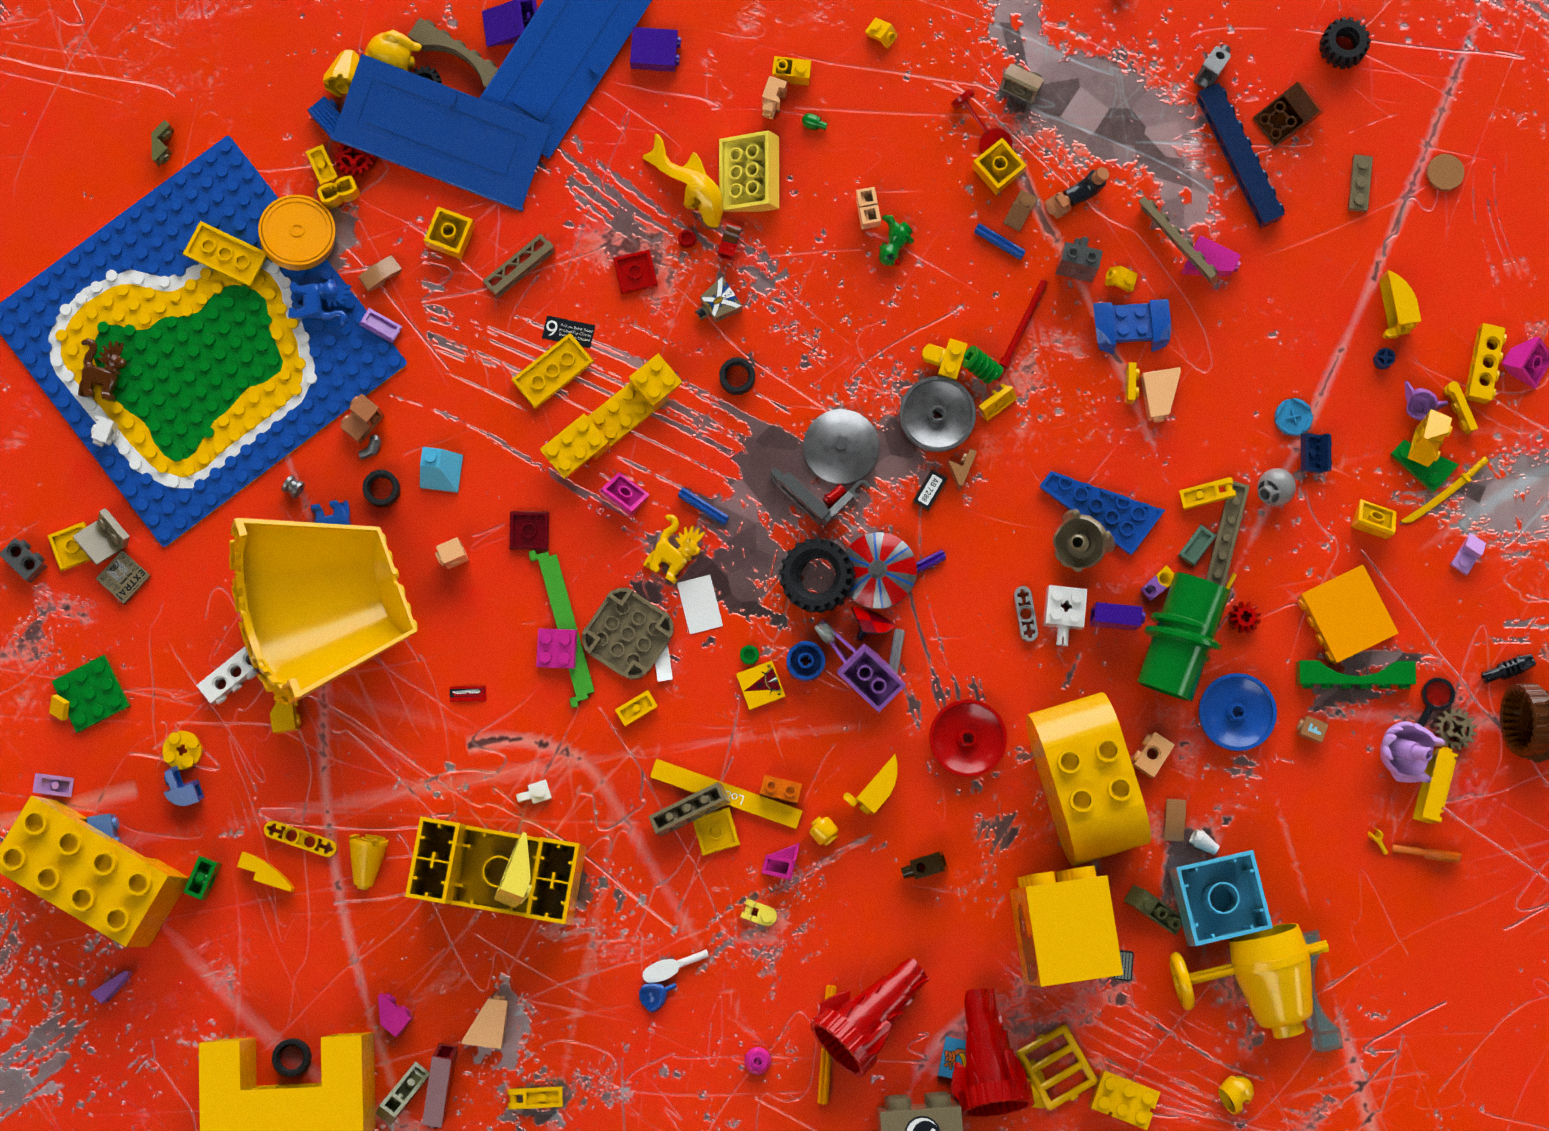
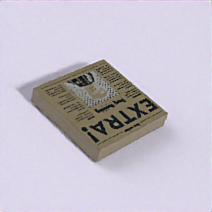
(123, 577)

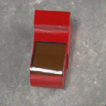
(730, 242)

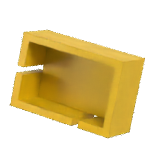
(1124, 1099)

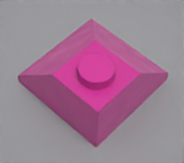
(1528, 361)

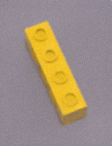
(1497, 337)

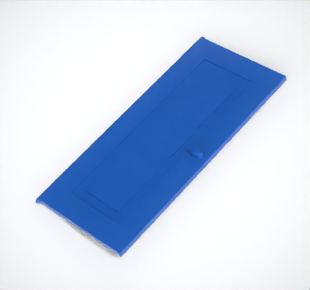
(562, 60)
(441, 132)

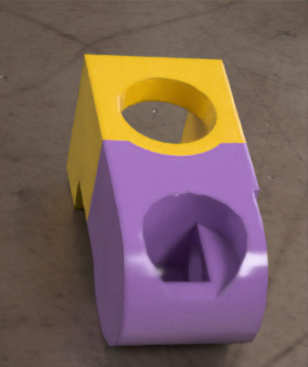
(1158, 583)

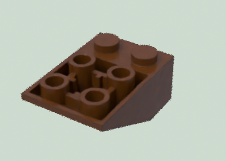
(1288, 114)

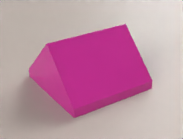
(624, 494)

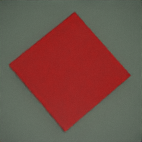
(635, 272)

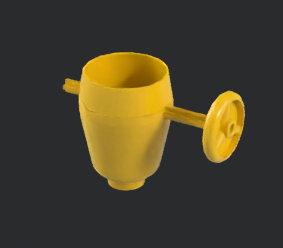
(1271, 973)

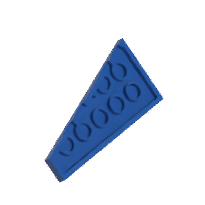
(1123, 517)

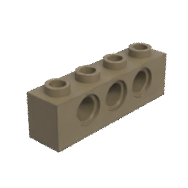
(689, 809)

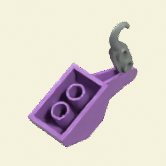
(864, 670)

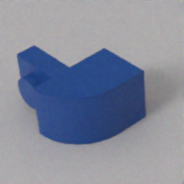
(179, 792)

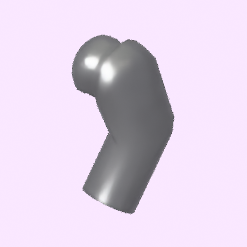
(372, 449)

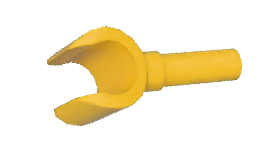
(1378, 838)

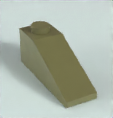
(402, 1093)

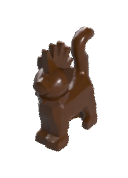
(105, 377)

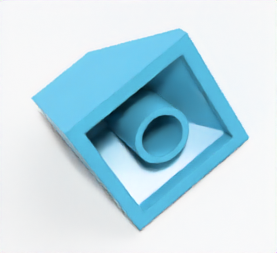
(440, 469)

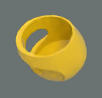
(1239, 1090)

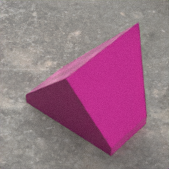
(781, 862)

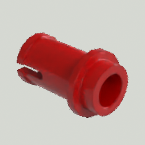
(832, 497)

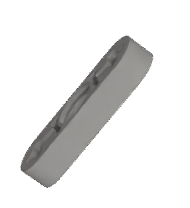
(1018, 600)

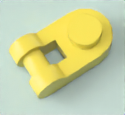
(766, 915)

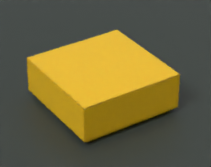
(59, 707)

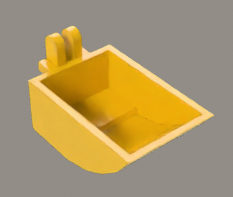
(1399, 305)
(877, 790)

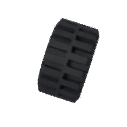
(1351, 30)

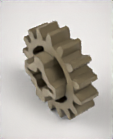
(1450, 723)

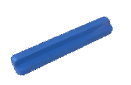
(999, 241)
(703, 506)

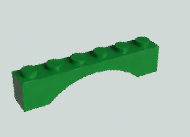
(1314, 673)

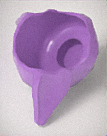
(1421, 402)

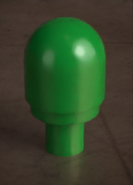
(813, 122)

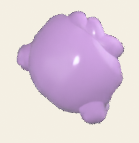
(1407, 750)

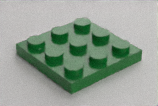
(92, 693)

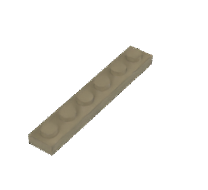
(1175, 237)
(1227, 535)

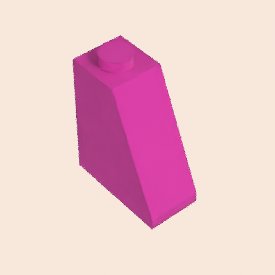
(1219, 256)

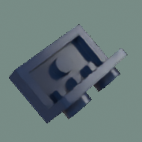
(1316, 453)

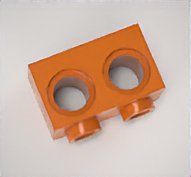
(780, 789)

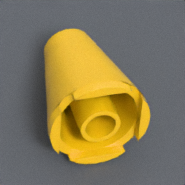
(366, 858)

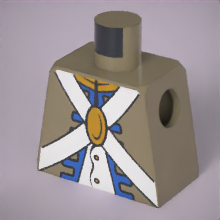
(718, 302)

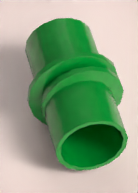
(1183, 636)

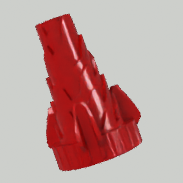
(858, 1027)
(993, 1076)

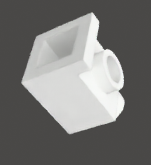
(103, 431)

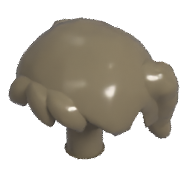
(1081, 541)

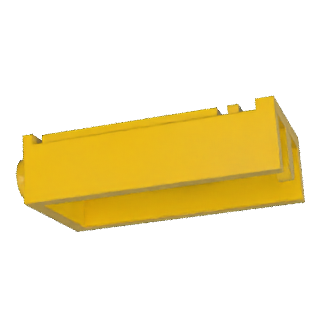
(1433, 795)

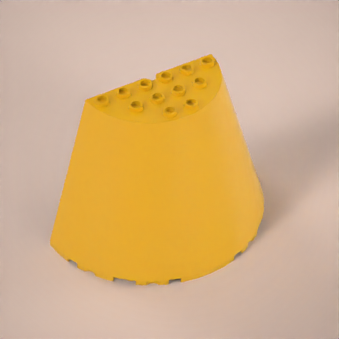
(314, 601)

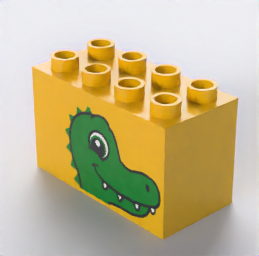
(1065, 927)

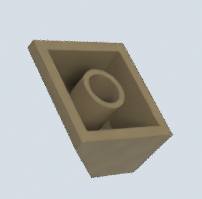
(1021, 83)

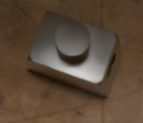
(933, 864)

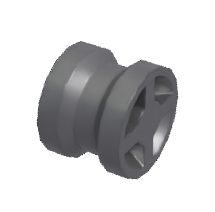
(293, 486)

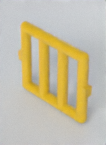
(1081, 1064)

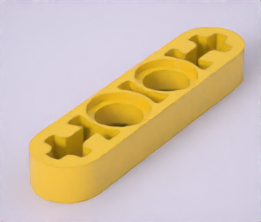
(301, 837)

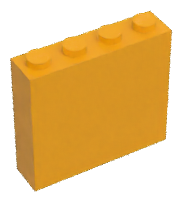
(1347, 614)

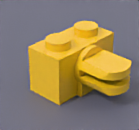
(948, 359)

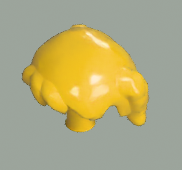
(393, 49)

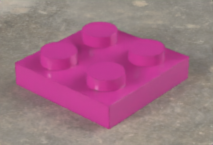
(556, 648)

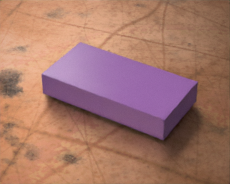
(380, 325)

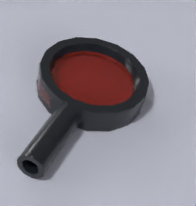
(1436, 695)

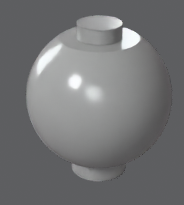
(1276, 487)

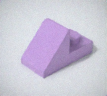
(1468, 554)
(53, 785)

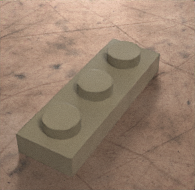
(1360, 183)

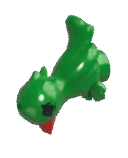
(898, 236)

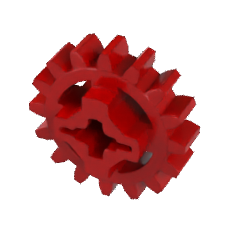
(358, 165)

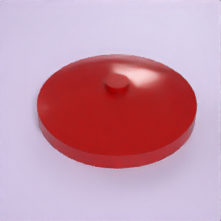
(968, 738)

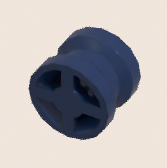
(1386, 355)

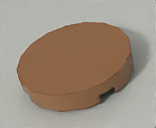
(1445, 172)

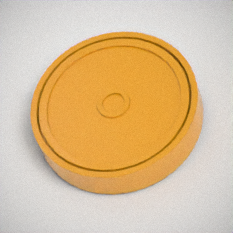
(296, 232)

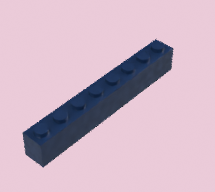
(1239, 155)

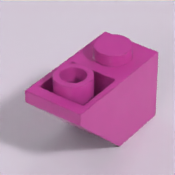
(392, 1015)

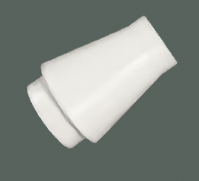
(1202, 841)

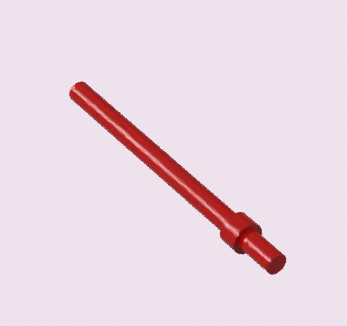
(1005, 361)

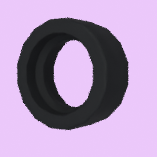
(737, 362)
(381, 474)
(306, 1057)

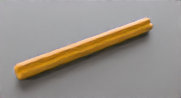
(825, 1062)

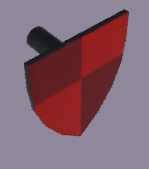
(871, 623)

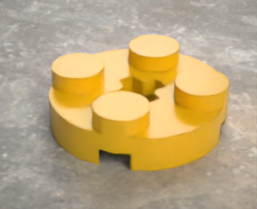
(172, 755)

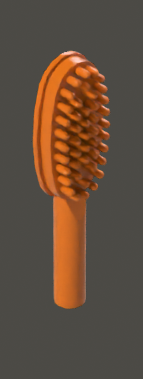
(1428, 853)

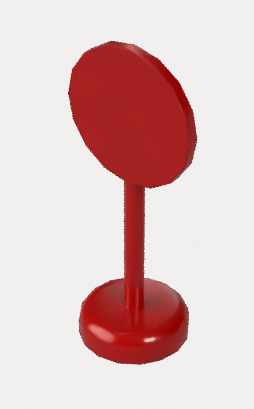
(990, 136)

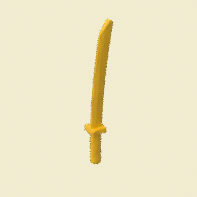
(1464, 478)

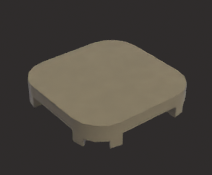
(628, 633)

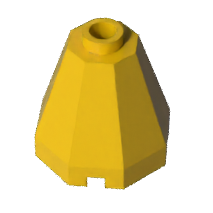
(341, 72)

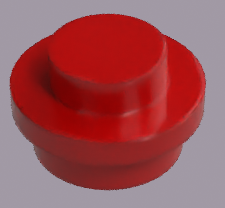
(687, 239)

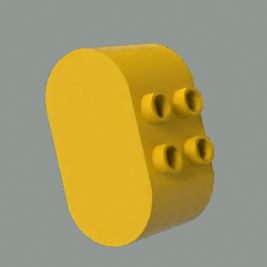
(1088, 778)

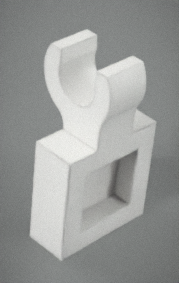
(537, 792)

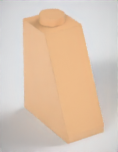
(1159, 392)
(489, 1025)

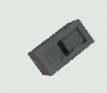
(20, 563)

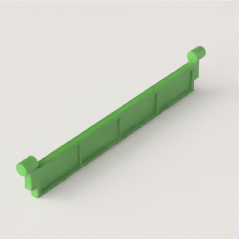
(564, 620)

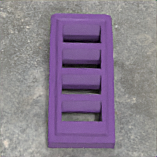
(110, 988)

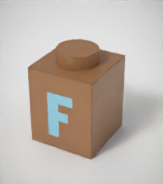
(1311, 729)

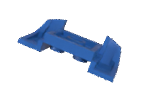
(1132, 324)

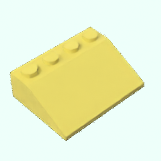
(749, 172)
(515, 881)

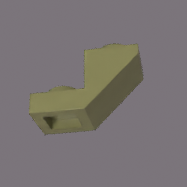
(160, 152)

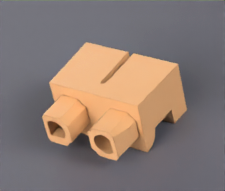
(770, 99)
(868, 208)

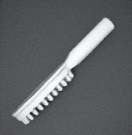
(667, 968)

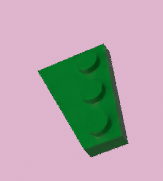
(1429, 476)

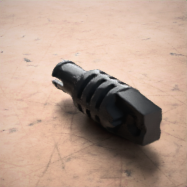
(1509, 668)

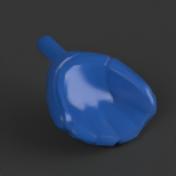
(654, 995)

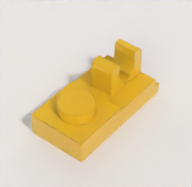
(997, 402)

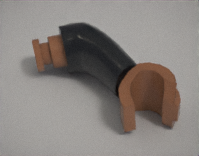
(1078, 193)

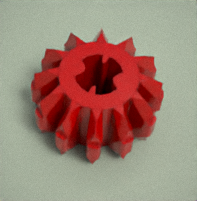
(1250, 622)

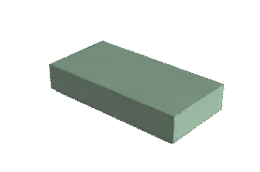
(1197, 545)

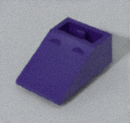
(507, 21)

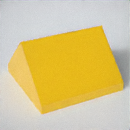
(1374, 519)

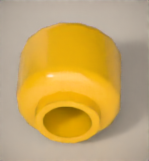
(823, 830)

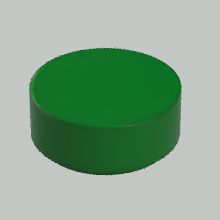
(749, 655)

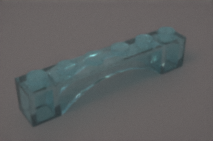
(1325, 1033)

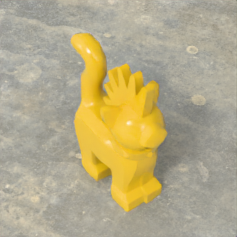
(670, 555)

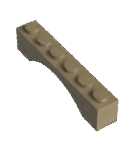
(441, 41)

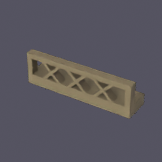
(521, 269)

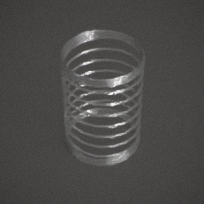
(1193, 140)

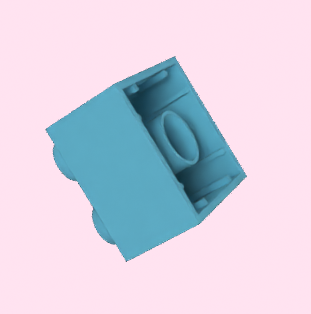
(1220, 898)

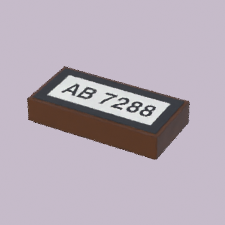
(929, 490)

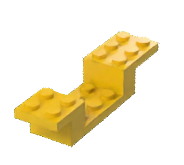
(614, 419)

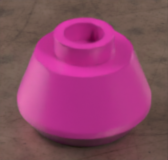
(762, 1056)

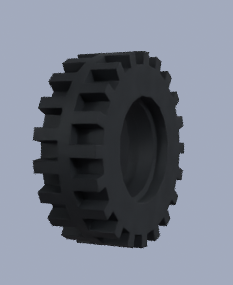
(793, 567)

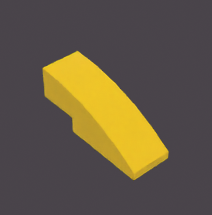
(265, 872)

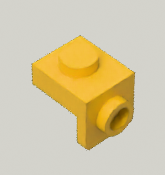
(882, 32)
(1121, 277)

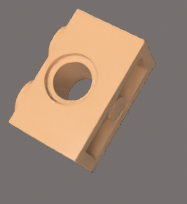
(451, 553)
(1160, 746)

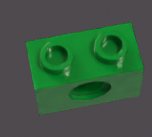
(202, 878)

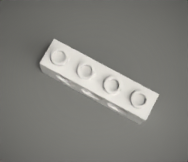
(209, 685)

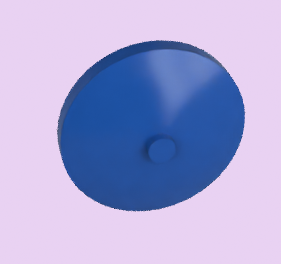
(1237, 712)

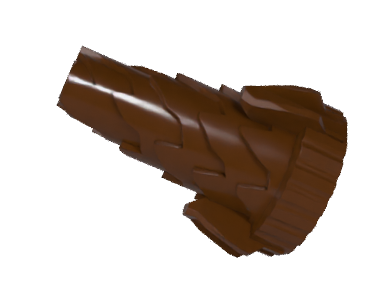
(1526, 721)

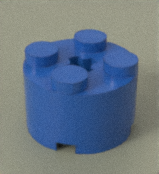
(814, 655)

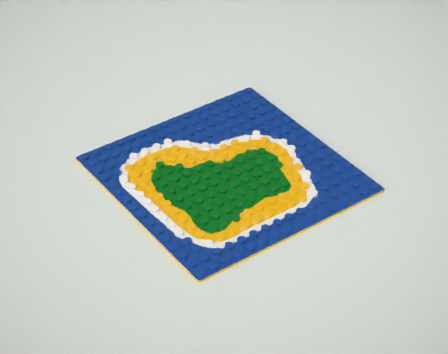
(212, 367)

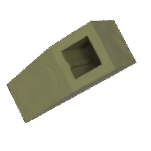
(1153, 909)

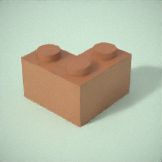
(363, 418)

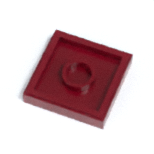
(529, 530)

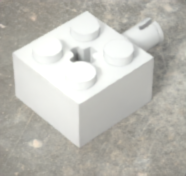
(1056, 616)

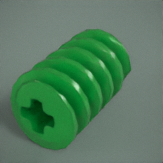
(981, 365)

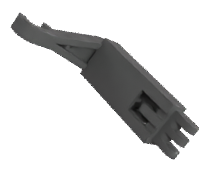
(808, 502)

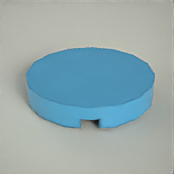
(1293, 417)

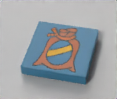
(952, 1052)

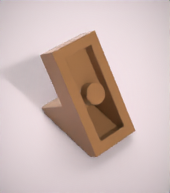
(1020, 210)
(960, 472)

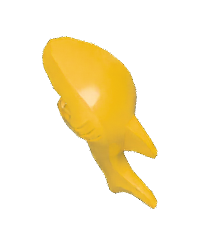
(699, 185)

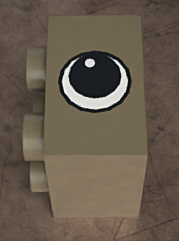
(935, 1114)

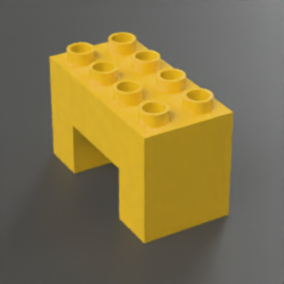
(467, 864)
(89, 873)
(340, 1103)

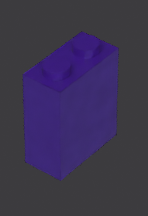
(655, 49)
(1116, 616)

